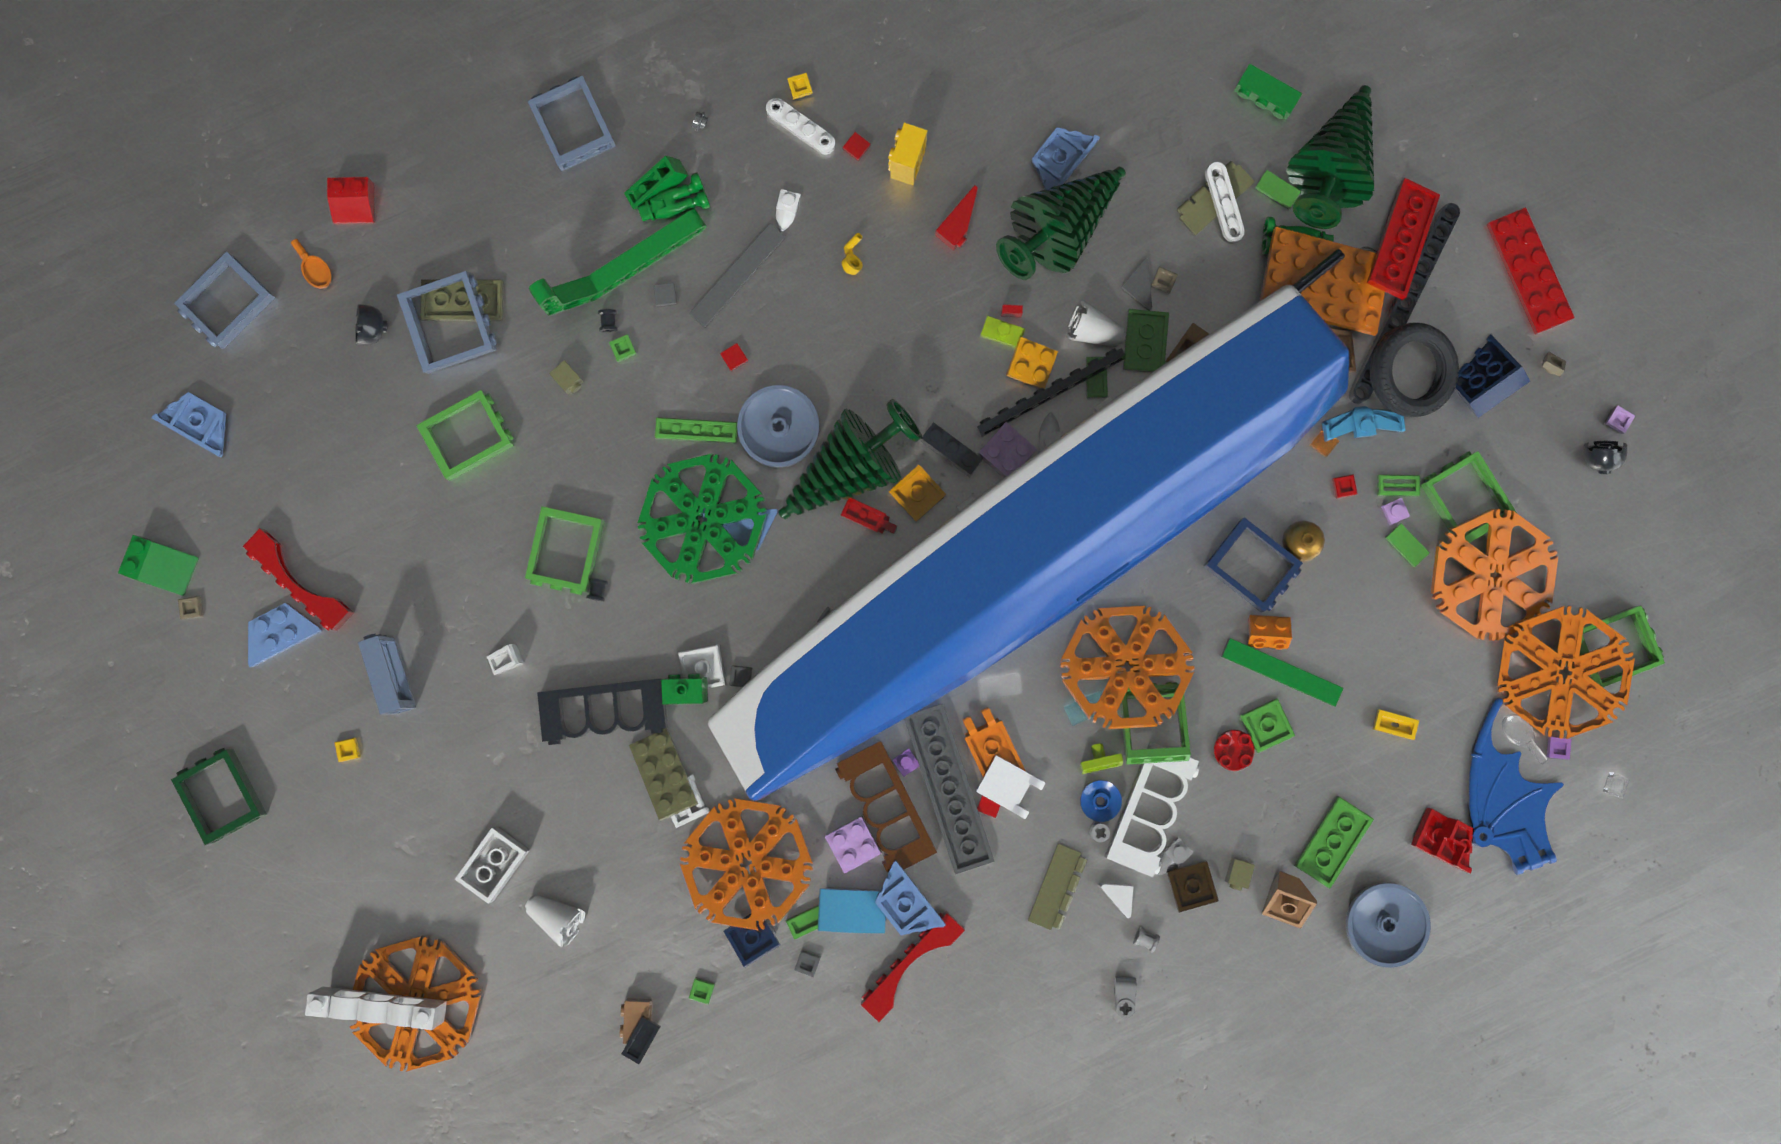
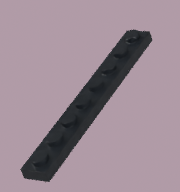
(1044, 395)

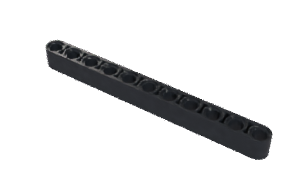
(1420, 279)

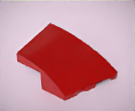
(1445, 839)

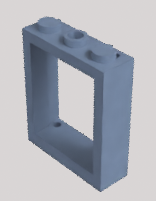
(581, 153)
(242, 319)
(386, 674)

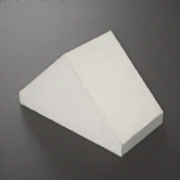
(505, 659)
(1120, 895)

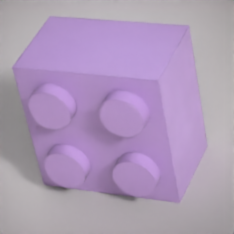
(1007, 450)
(853, 844)

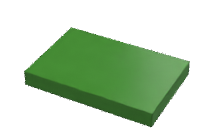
(1145, 340)

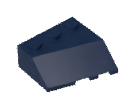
(1489, 377)

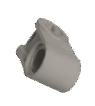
(1125, 992)

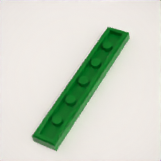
(1282, 672)

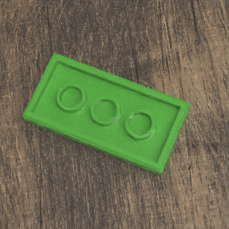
(1333, 842)

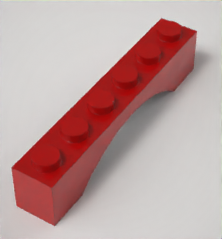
(268, 552)
(881, 999)

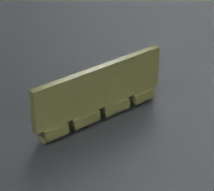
(1201, 213)
(1054, 887)

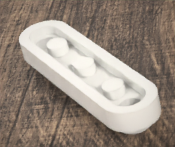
(800, 126)
(1224, 202)

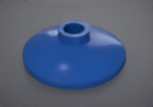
(1105, 811)

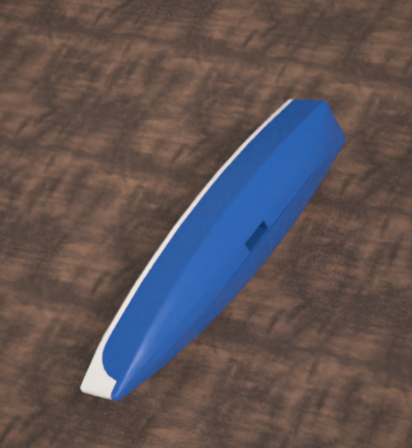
(1040, 541)

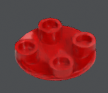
(1234, 750)

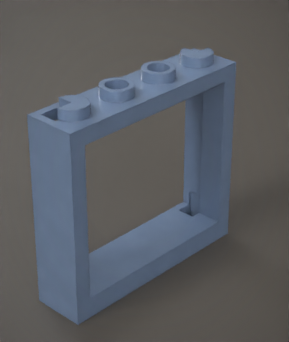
(417, 334)

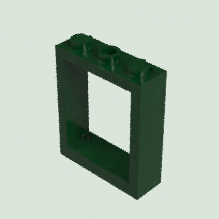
(244, 784)

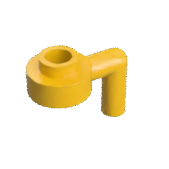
(852, 263)

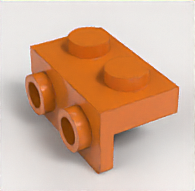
(1269, 632)

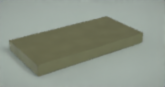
(453, 304)

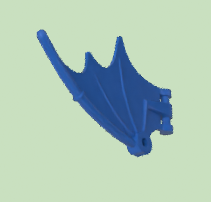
(1507, 805)

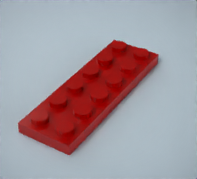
(1403, 238)
(1530, 271)

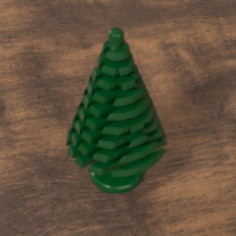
(1335, 165)
(1056, 224)
(850, 461)

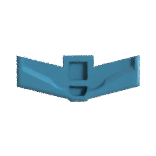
(1362, 422)

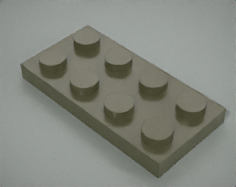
(663, 774)

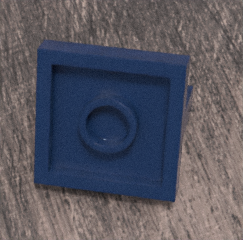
(750, 943)

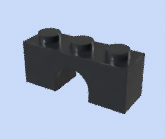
(952, 449)

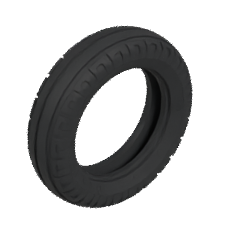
(1446, 369)

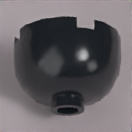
(369, 325)
(1605, 455)

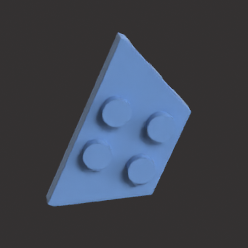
(1062, 155)
(196, 421)
(742, 530)
(277, 632)
(905, 904)

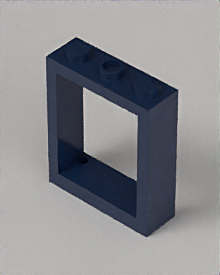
(1282, 585)

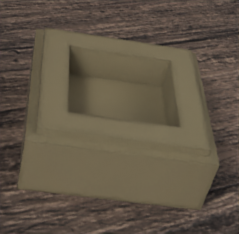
(1164, 280)
(190, 607)

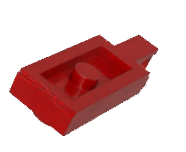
(867, 516)

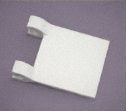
(1007, 785)

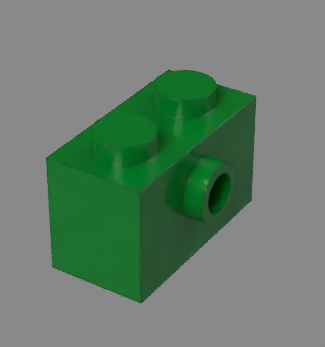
(684, 689)

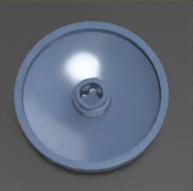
(778, 426)
(1388, 925)

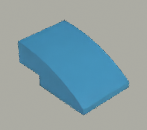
(850, 911)

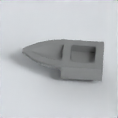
(1174, 856)

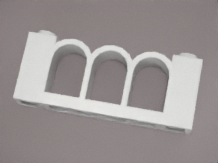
(1133, 857)
(376, 1008)

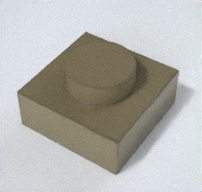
(1554, 364)

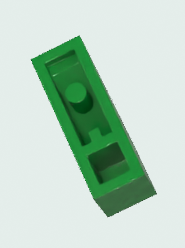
(661, 177)

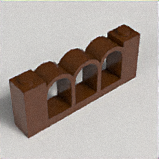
(860, 763)

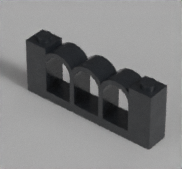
(552, 714)

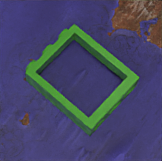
(438, 454)
(1486, 477)
(557, 584)
(1647, 637)
(1158, 755)

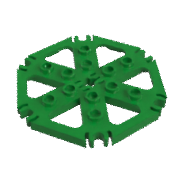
(716, 515)

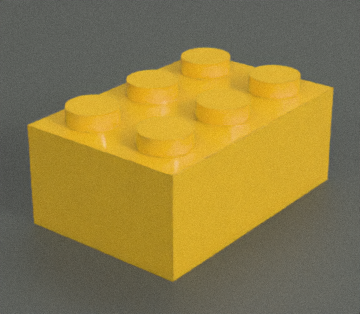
(908, 153)

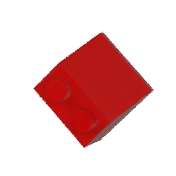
(351, 200)

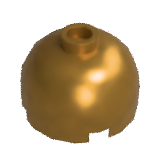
(1304, 540)

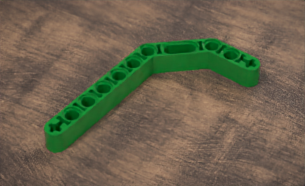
(618, 270)

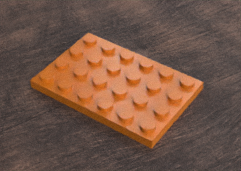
(1340, 294)

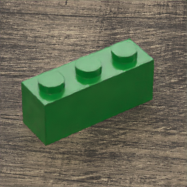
(1267, 92)

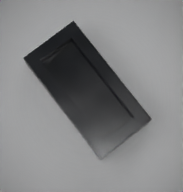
(640, 1040)

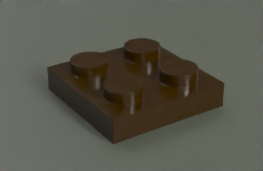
(1192, 886)

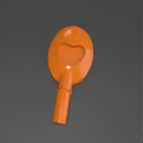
(313, 268)

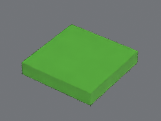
(1267, 725)

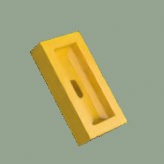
(1406, 726)

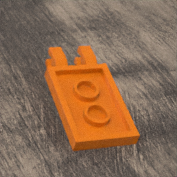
(989, 741)

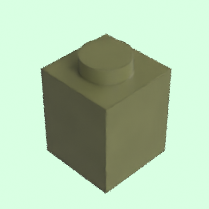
(566, 378)
(1239, 874)

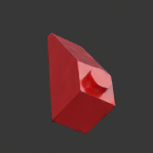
(956, 225)

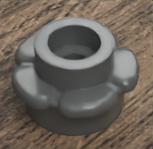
(699, 121)

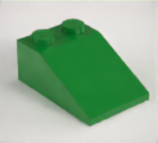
(158, 565)

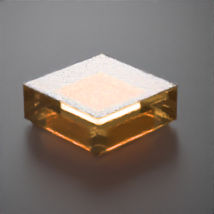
(1323, 447)

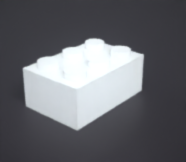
(492, 864)

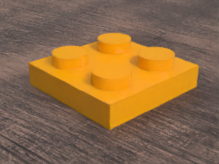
(1031, 363)
(917, 493)

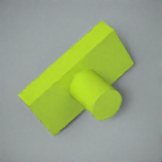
(1002, 331)
(1100, 760)

